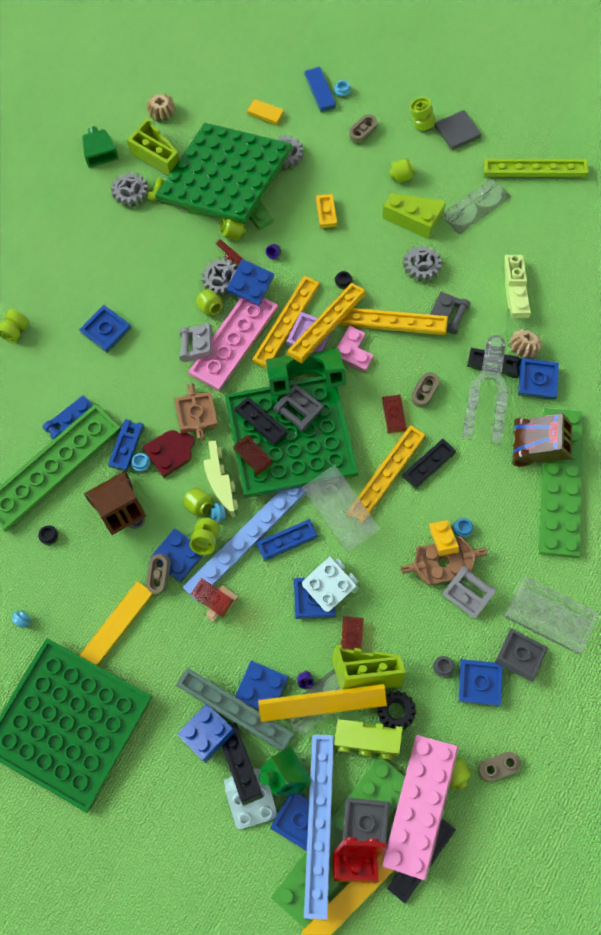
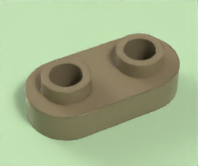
(361, 130)
(425, 391)
(157, 572)
(500, 767)

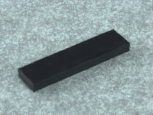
(241, 768)
(403, 884)

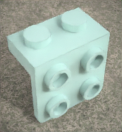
(330, 583)
(252, 813)

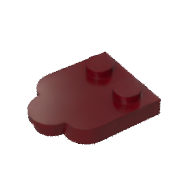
(170, 451)

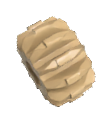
(160, 107)
(525, 344)

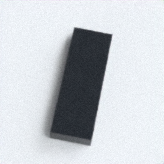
(261, 421)
(429, 463)

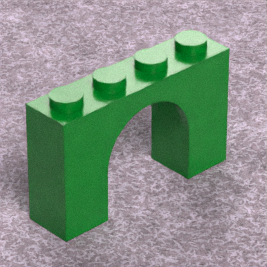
(326, 363)

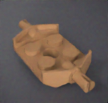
(427, 565)

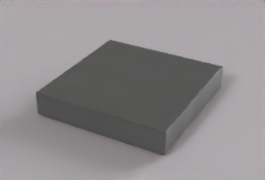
(457, 130)
(521, 655)
(365, 819)

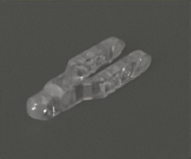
(491, 369)

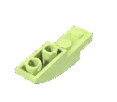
(516, 286)
(218, 481)

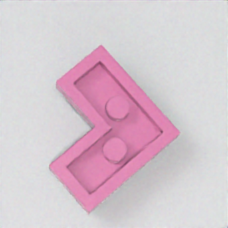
(350, 350)

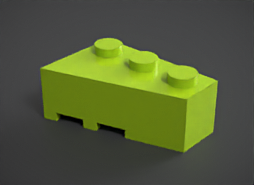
(153, 148)
(414, 213)
(367, 669)
(368, 739)

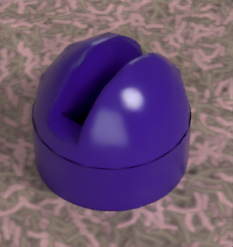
(271, 249)
(305, 684)

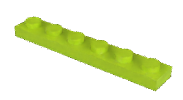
(535, 168)

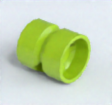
(422, 113)
(12, 325)
(204, 536)

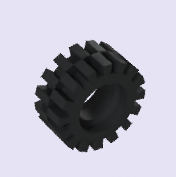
(406, 702)

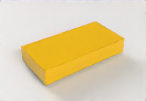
(265, 112)

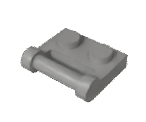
(201, 342)
(464, 596)

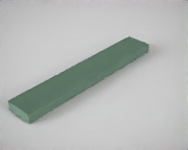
(234, 709)

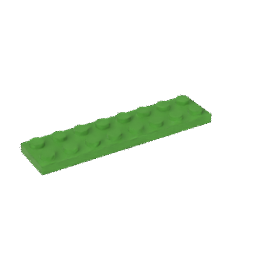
(54, 464)
(562, 497)
(379, 784)

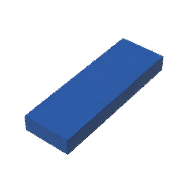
(320, 89)
(286, 540)

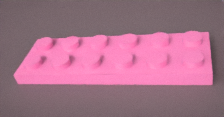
(233, 342)
(420, 807)

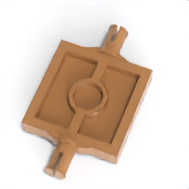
(195, 412)

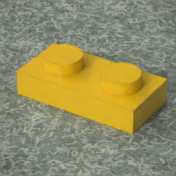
(326, 211)
(443, 538)

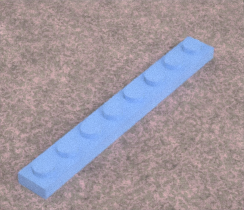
(245, 538)
(319, 828)

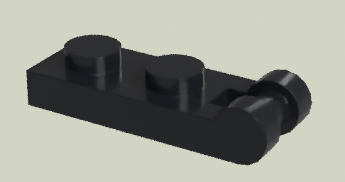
(476, 359)

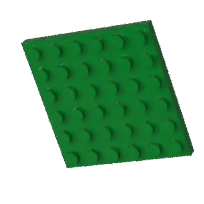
(224, 172)
(300, 454)
(68, 724)

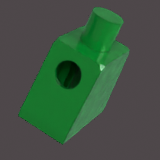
(98, 147)
(284, 773)

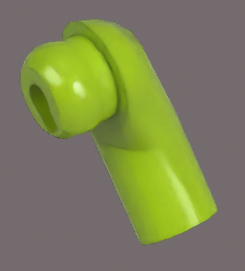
(151, 195)

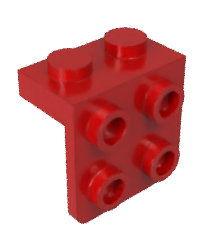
(357, 860)

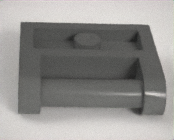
(444, 307)
(301, 402)

